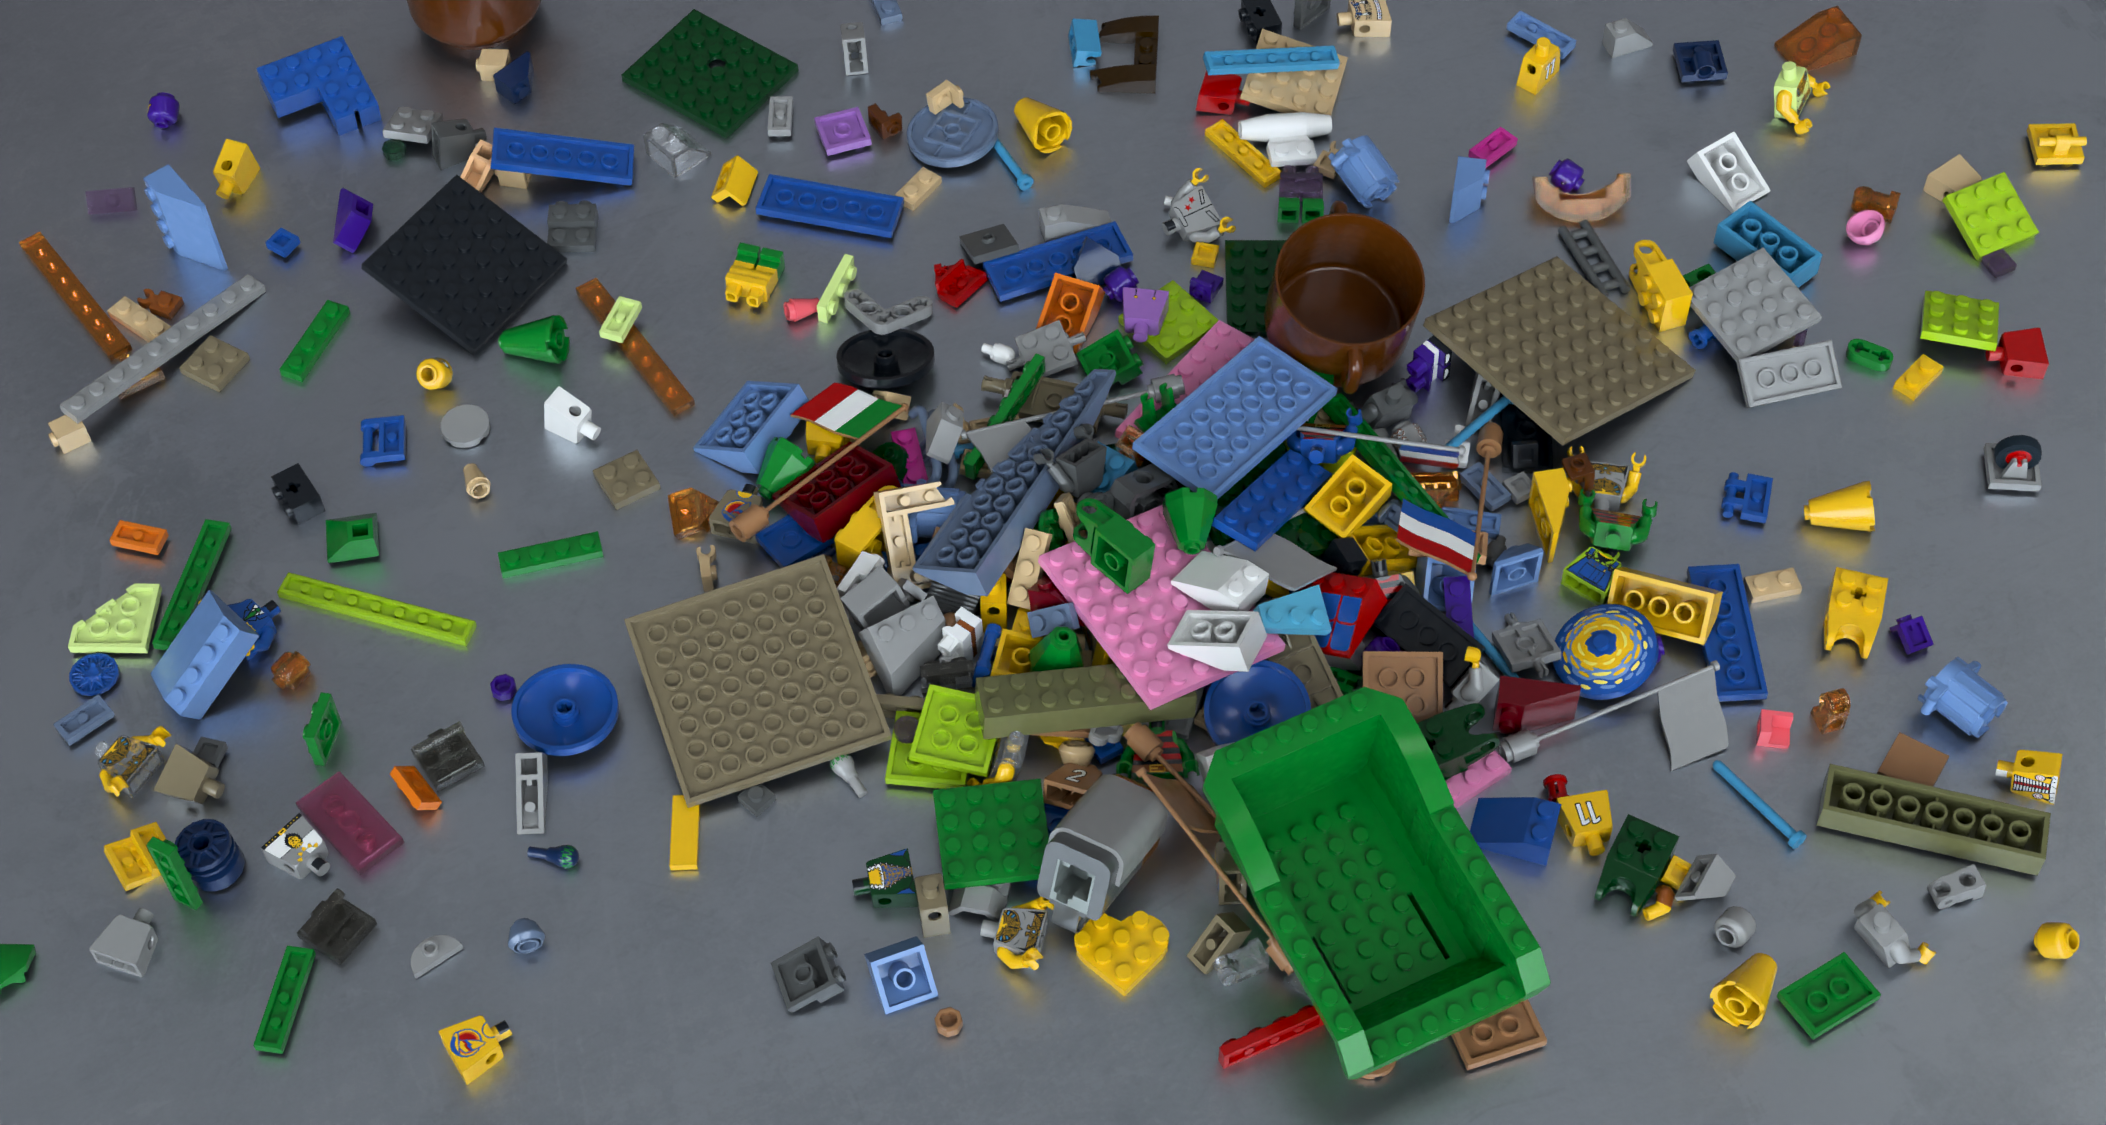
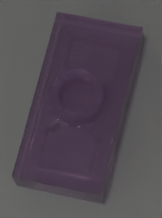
(111, 200)

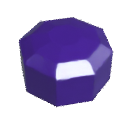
(503, 687)

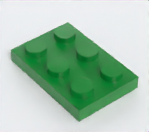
(1828, 995)

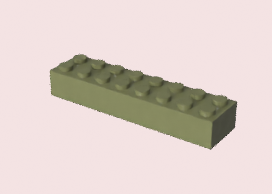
(1067, 702)
(1934, 819)

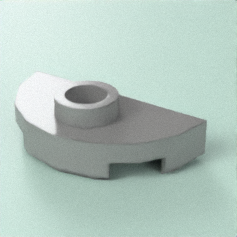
(432, 953)

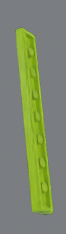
(377, 609)

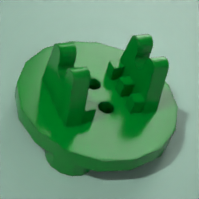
(1049, 523)

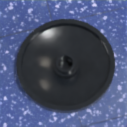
(885, 359)

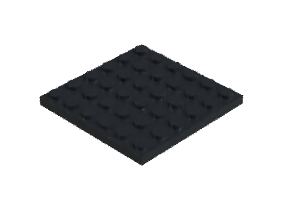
(464, 264)

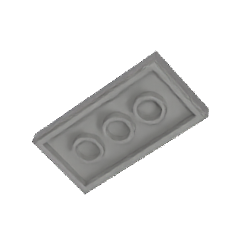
(1789, 373)

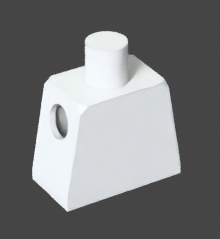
(569, 417)

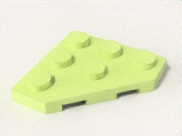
(119, 624)

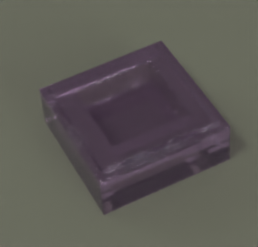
(1999, 263)

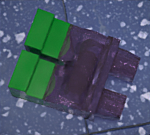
(1300, 187)

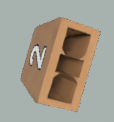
(1069, 784)

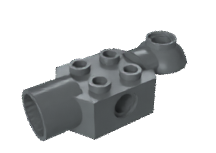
(1135, 492)

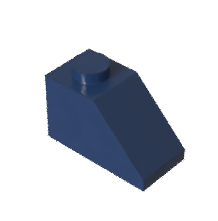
(515, 79)

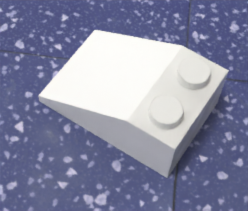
(1728, 172)
(1222, 582)
(1220, 638)

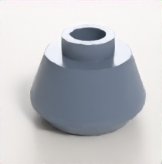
(525, 936)

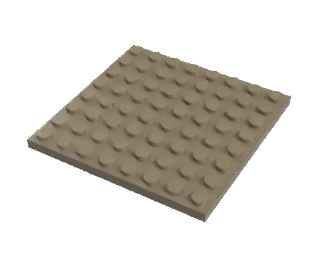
(1559, 349)
(757, 680)

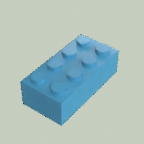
(1755, 229)

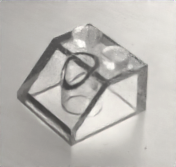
(674, 149)

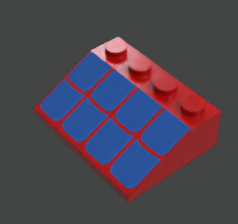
(1351, 609)

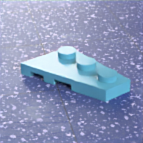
(1296, 614)

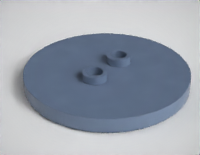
(953, 135)

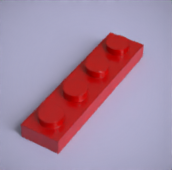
(1264, 1038)

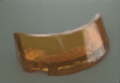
(1587, 206)

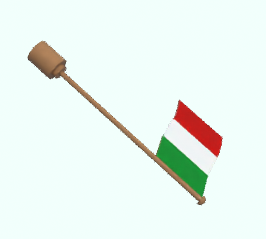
(840, 411)

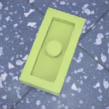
(620, 319)

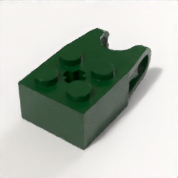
(1451, 741)
(1637, 862)

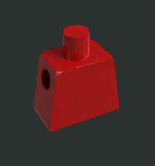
(1220, 94)
(2021, 354)

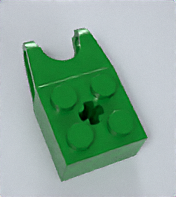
(1114, 545)

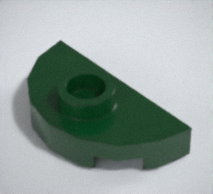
(895, 455)

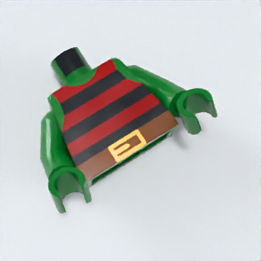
(1613, 528)
(1175, 752)

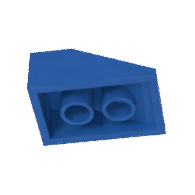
(1516, 826)

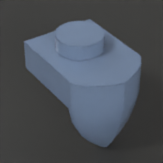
(1390, 513)

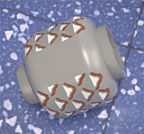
(1407, 431)

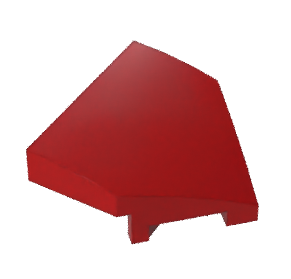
(957, 282)

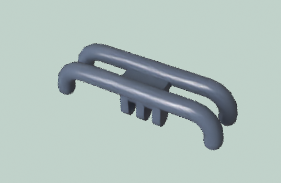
(936, 465)

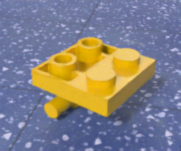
(2056, 144)

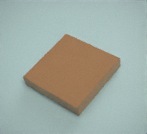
(1913, 761)

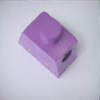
(1144, 311)

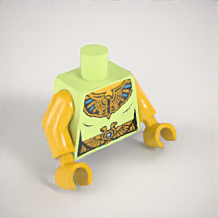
(1792, 92)

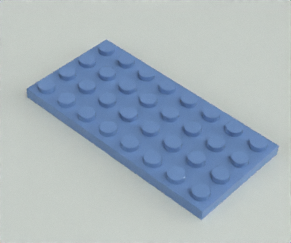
(1235, 418)

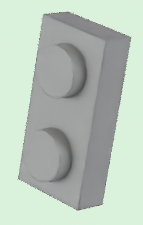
(780, 116)

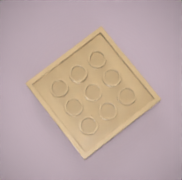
(1293, 90)

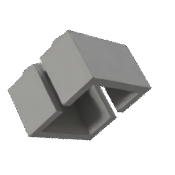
(874, 599)

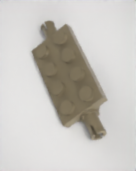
(1047, 396)
(1308, 663)

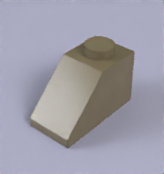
(1220, 937)

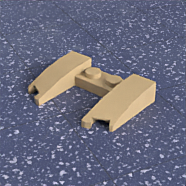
(893, 510)

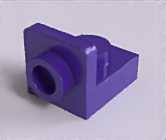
(1205, 286)
(1912, 633)

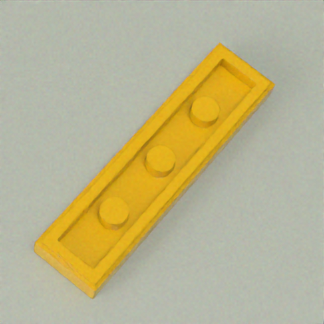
(1243, 153)

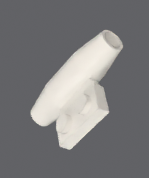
(1287, 135)

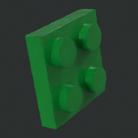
(322, 729)

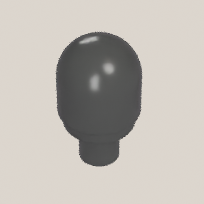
(1495, 549)

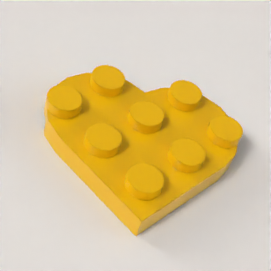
(1122, 949)

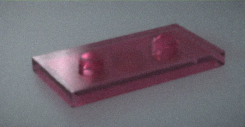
(349, 823)

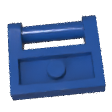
(391, 440)
(987, 653)

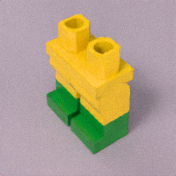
(754, 274)

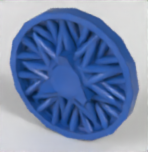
(94, 674)

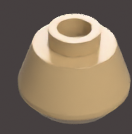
(1076, 752)

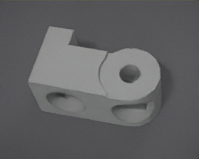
(1957, 887)

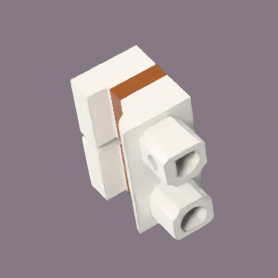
(963, 638)

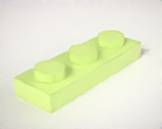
(836, 288)

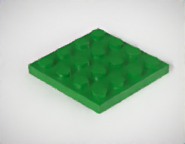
(991, 833)

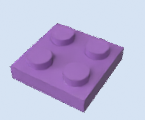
(842, 131)

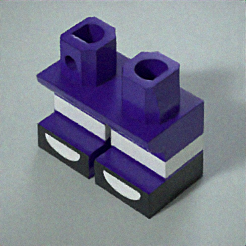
(1429, 362)

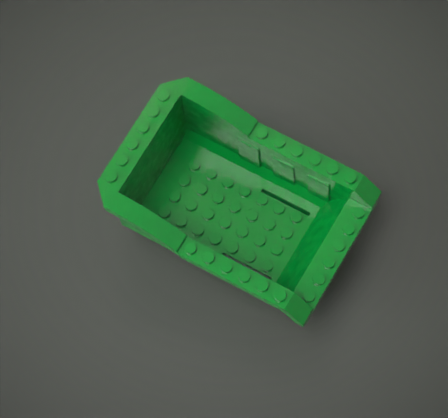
(1371, 878)

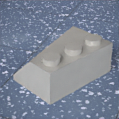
(904, 644)

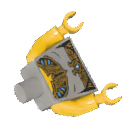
(1612, 483)
(1020, 933)

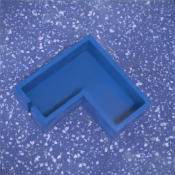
(321, 75)

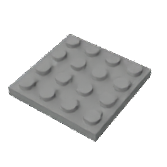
(1752, 306)

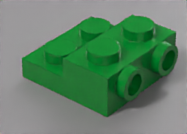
(1112, 353)

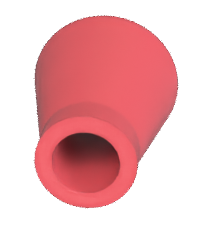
(800, 308)

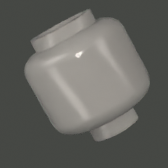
(1735, 927)

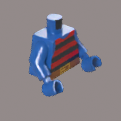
(1324, 447)

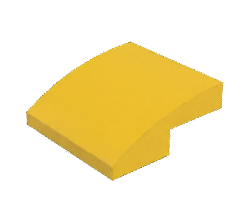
(132, 858)

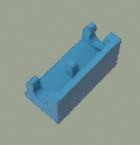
(1084, 42)

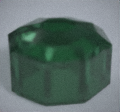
(394, 149)

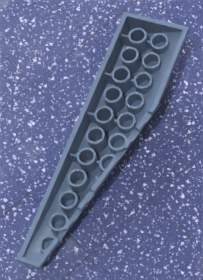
(990, 523)

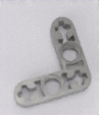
(883, 320)

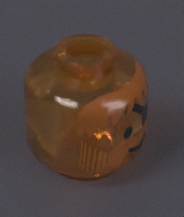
(290, 670)

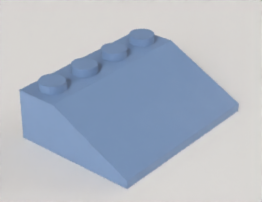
(183, 218)
(750, 423)
(203, 657)

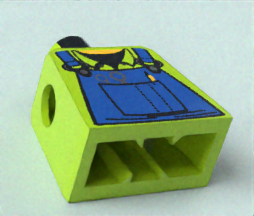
(1592, 574)

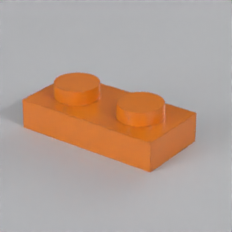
(139, 537)
(415, 788)

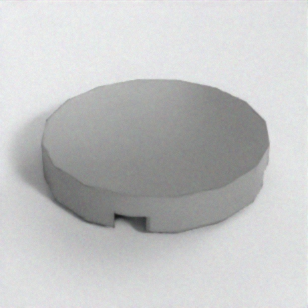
(465, 425)

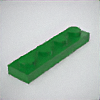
(314, 340)
(550, 554)
(174, 872)
(284, 1000)

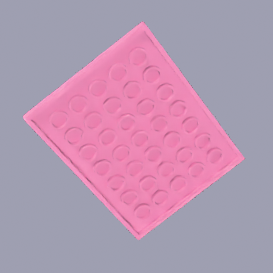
(1141, 623)

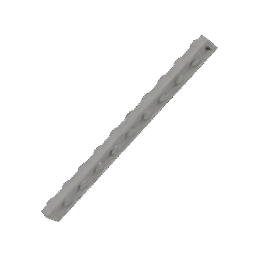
(162, 348)

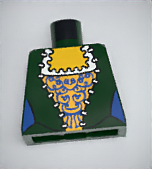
(889, 881)

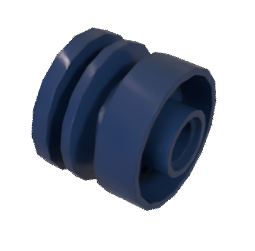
(210, 854)

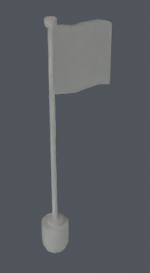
(997, 440)
(1282, 559)
(1687, 713)

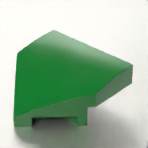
(14, 961)

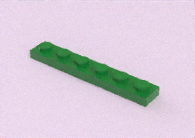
(1008, 408)
(192, 581)

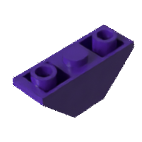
(352, 220)

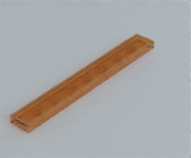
(75, 296)
(639, 351)

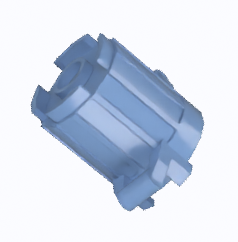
(1364, 170)
(924, 522)
(1963, 697)

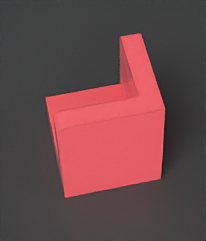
(1774, 729)

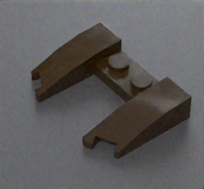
(1137, 77)

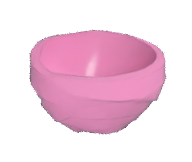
(1865, 227)

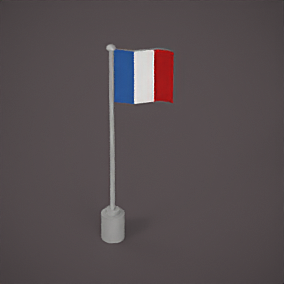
(1410, 451)

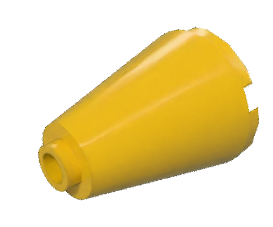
(1043, 124)
(1843, 508)
(1745, 991)

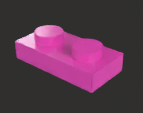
(1493, 146)

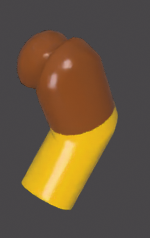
(1663, 903)

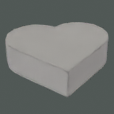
(1102, 735)

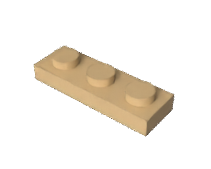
(137, 319)
(1027, 567)

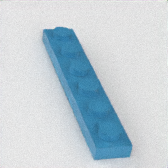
(1271, 60)

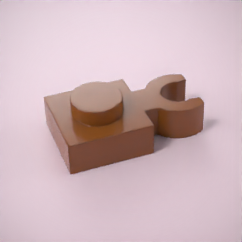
(162, 305)

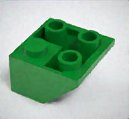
(352, 538)

